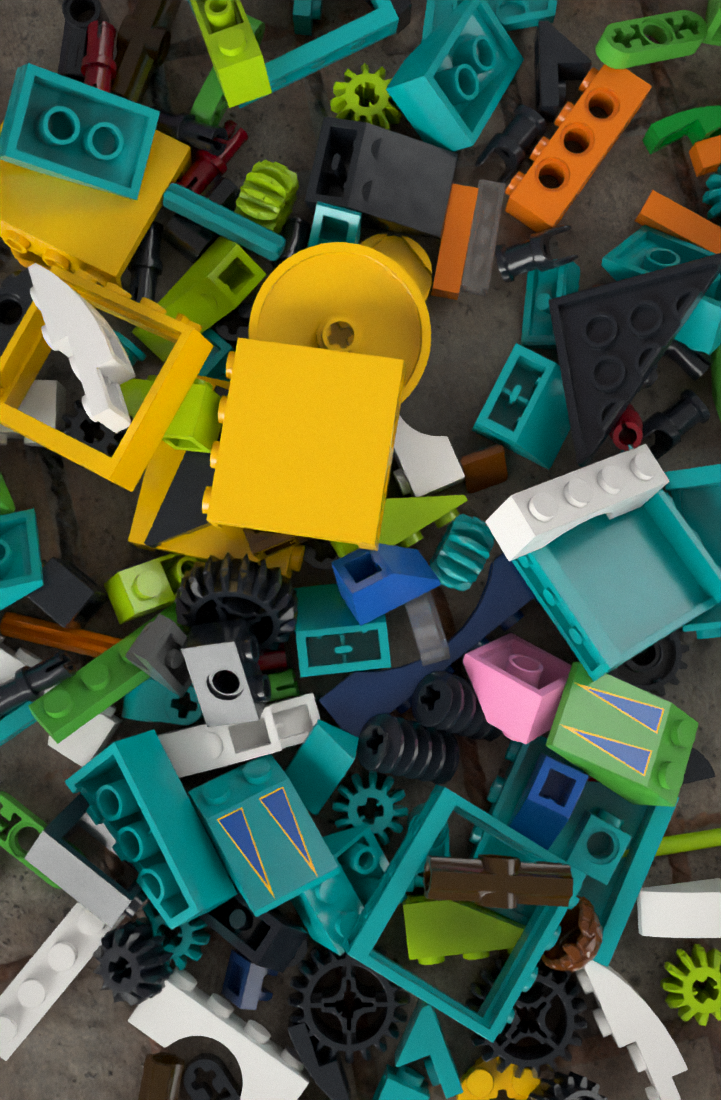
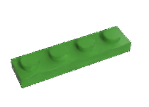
(92, 688)

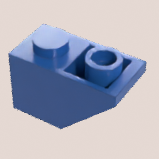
(382, 579)
(547, 800)

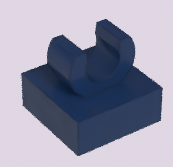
(244, 982)

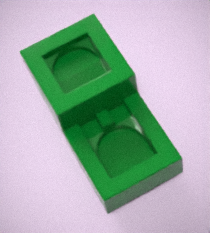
(696, 123)

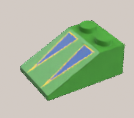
(623, 737)

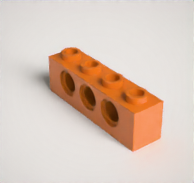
(621, 97)

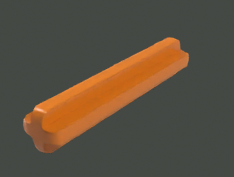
(55, 635)

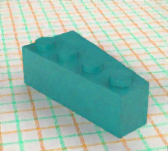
(154, 827)

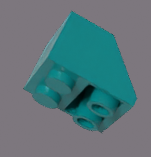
(527, 408)
(332, 638)
(336, 903)

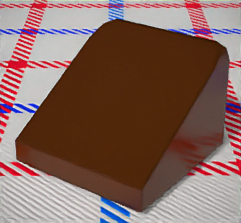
(484, 468)

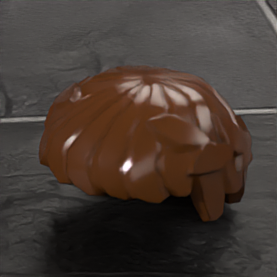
(578, 940)

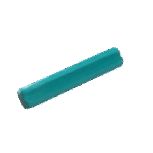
(224, 222)

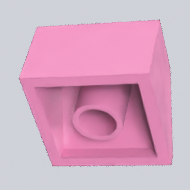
(517, 686)

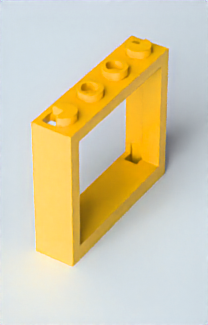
(29, 350)

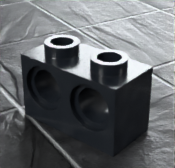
(68, 594)

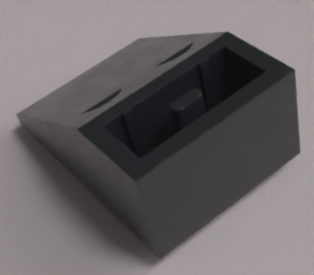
(384, 176)

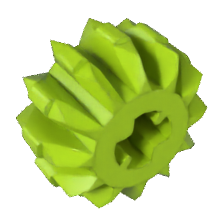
(362, 87)
(268, 195)
(682, 995)

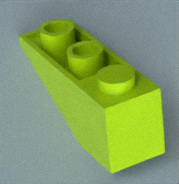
(232, 50)
(207, 291)
(196, 420)
(407, 516)
(147, 586)
(455, 928)

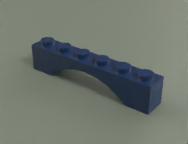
(382, 691)

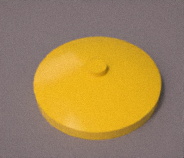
(345, 302)

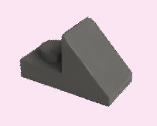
(160, 654)

